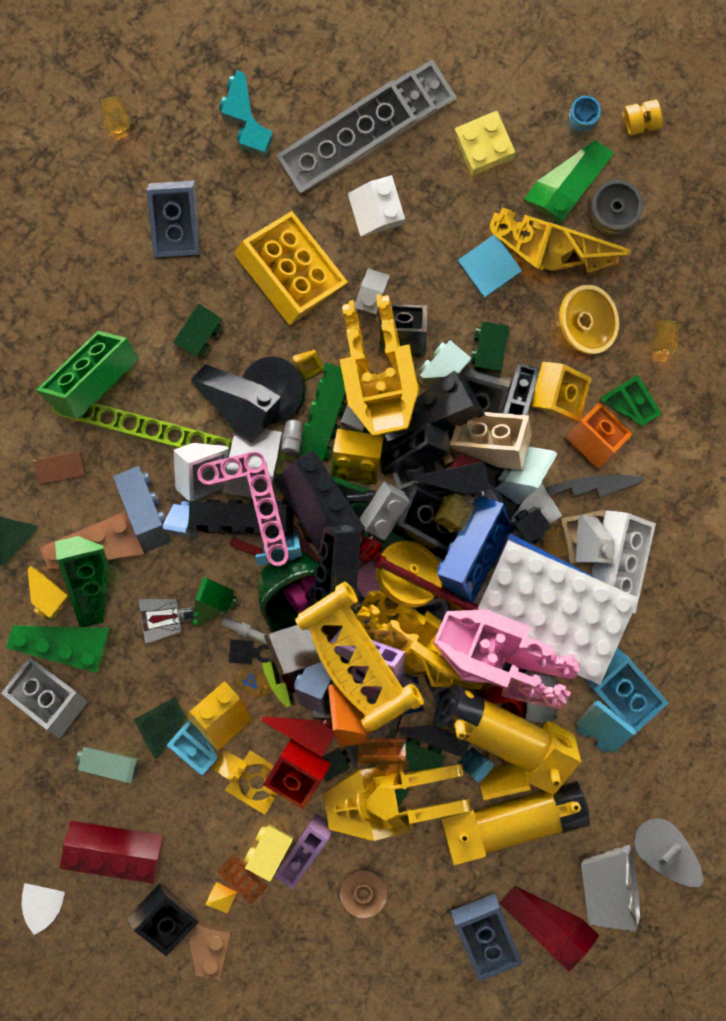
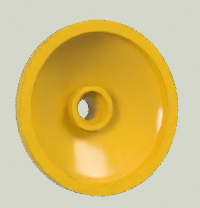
(597, 317)

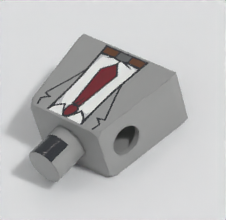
(162, 618)

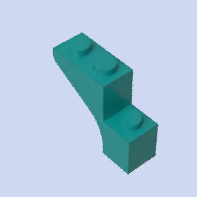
(237, 109)

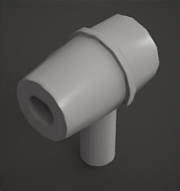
(291, 438)

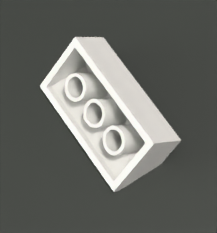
(631, 551)

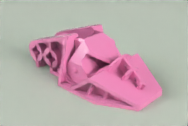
(481, 643)

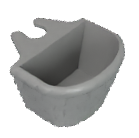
(612, 889)

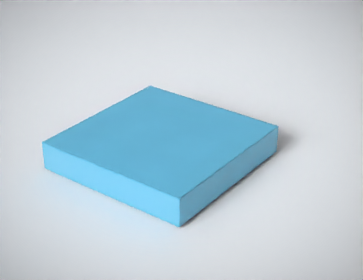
(489, 266)

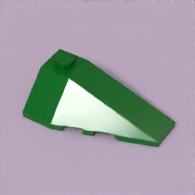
(85, 577)

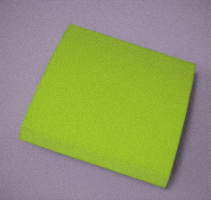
(282, 691)

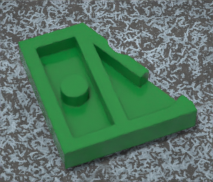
(633, 401)

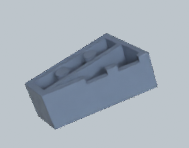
(142, 508)

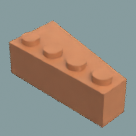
(113, 533)

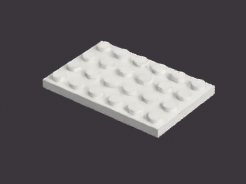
(561, 607)

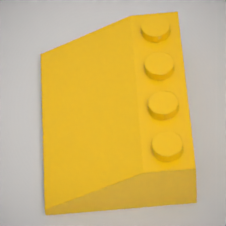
(290, 267)

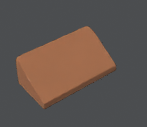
(59, 467)

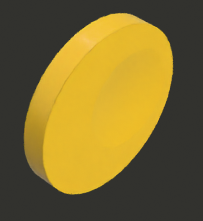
(416, 560)

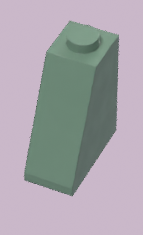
(108, 764)

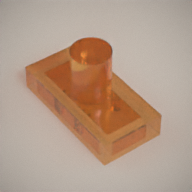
(382, 753)

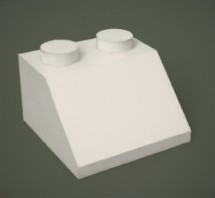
(376, 206)
(186, 466)

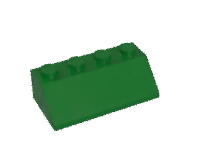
(88, 374)

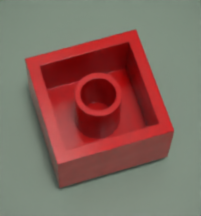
(297, 774)

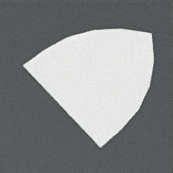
(40, 906)

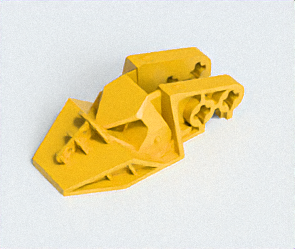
(553, 245)
(385, 399)
(414, 636)
(367, 803)

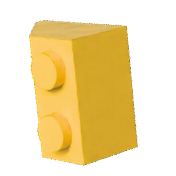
(561, 391)
(46, 595)
(220, 716)
(503, 781)

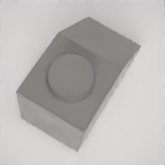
(372, 285)
(593, 542)

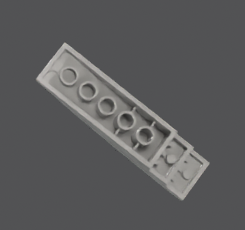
(366, 126)

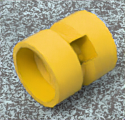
(635, 119)

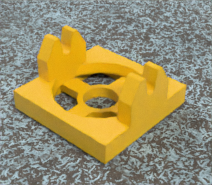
(235, 789)

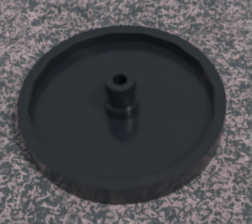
(282, 379)

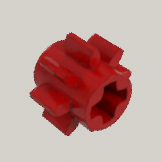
(370, 549)

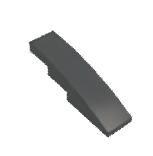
(602, 484)

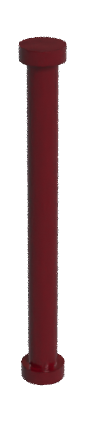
(384, 564)

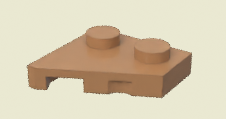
(208, 951)

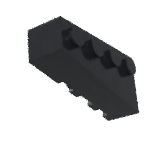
(442, 406)

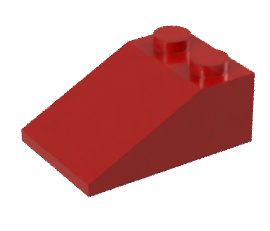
(309, 733)

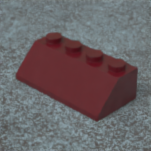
(111, 852)

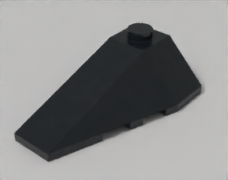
(241, 402)

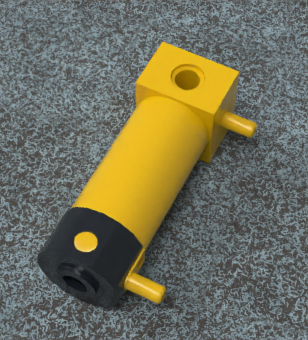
(544, 753)
(515, 822)

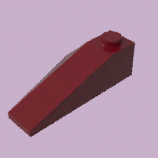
(557, 930)

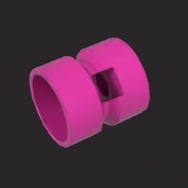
(298, 593)

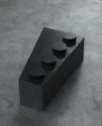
(236, 517)
(338, 562)

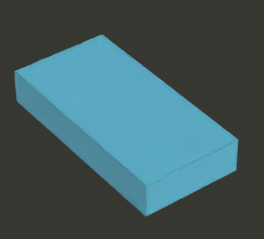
(476, 764)

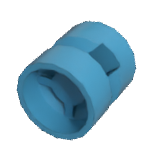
(584, 114)

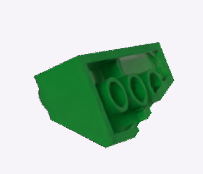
(564, 186)
(212, 602)

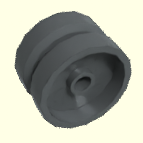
(622, 196)

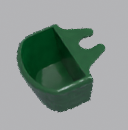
(272, 581)

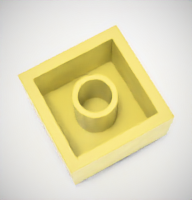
(484, 143)
(269, 851)

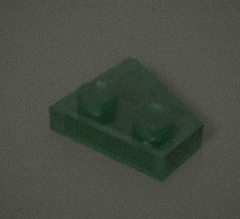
(12, 537)
(160, 725)

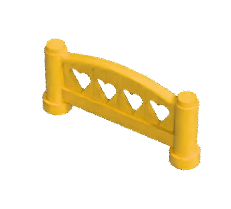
(336, 611)

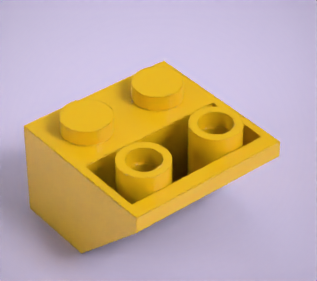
(356, 456)

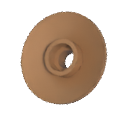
(366, 906)

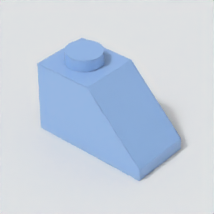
(178, 520)

